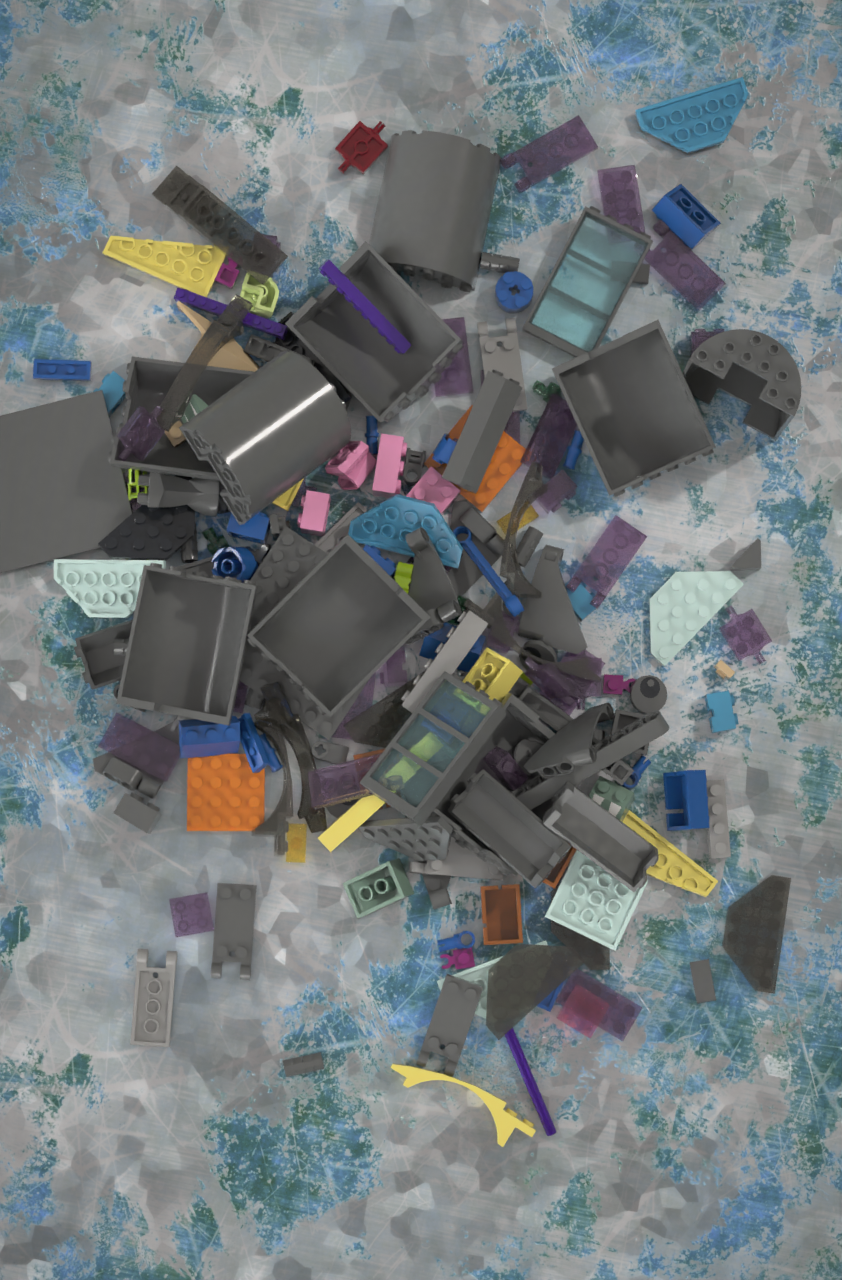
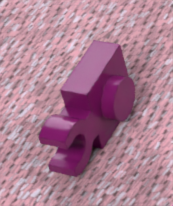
(228, 274)
(615, 685)
(462, 958)

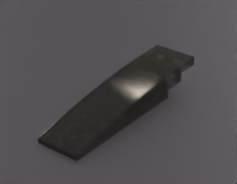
(219, 225)

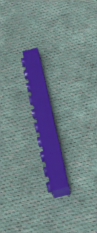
(362, 304)
(217, 308)

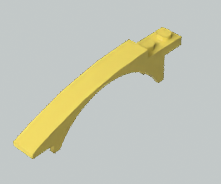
(350, 821)
(504, 1119)

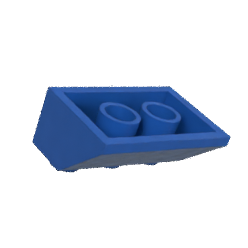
(685, 216)
(433, 640)
(207, 738)

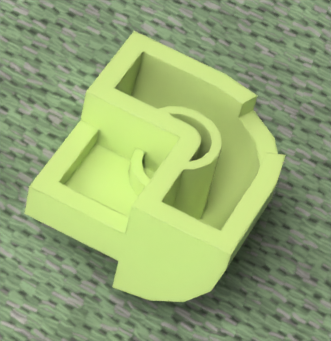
(261, 296)

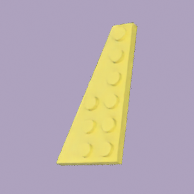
(176, 263)
(672, 864)

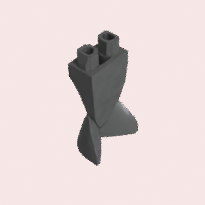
(174, 491)

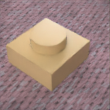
(175, 434)
(723, 670)

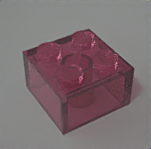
(582, 1011)

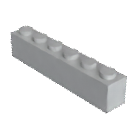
(447, 658)

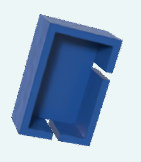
(688, 792)

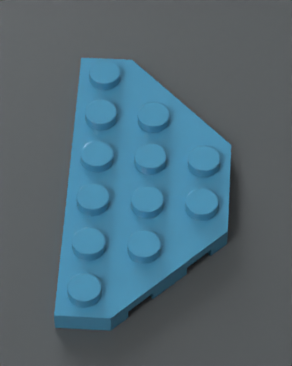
(697, 117)
(399, 515)

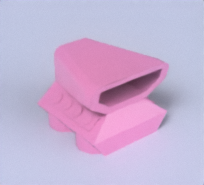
(352, 465)

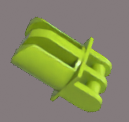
(135, 484)

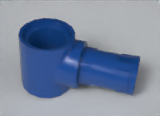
(638, 769)
(455, 942)

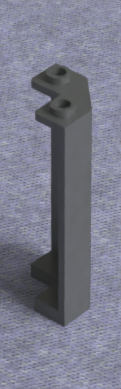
(482, 431)
(98, 656)
(508, 828)
(600, 836)

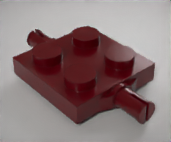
(361, 147)

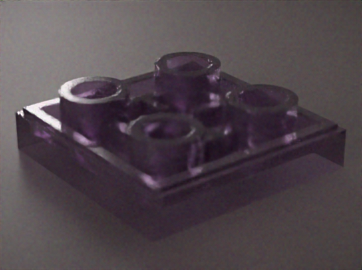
(191, 914)

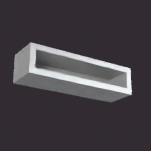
(718, 821)

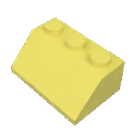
(493, 674)

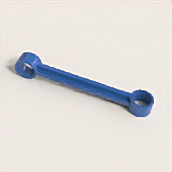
(511, 601)

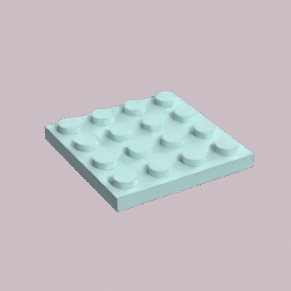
(593, 902)

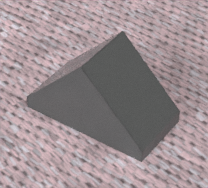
(749, 559)

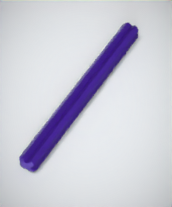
(530, 1082)

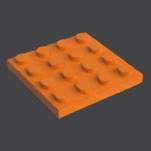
(500, 469)
(224, 794)

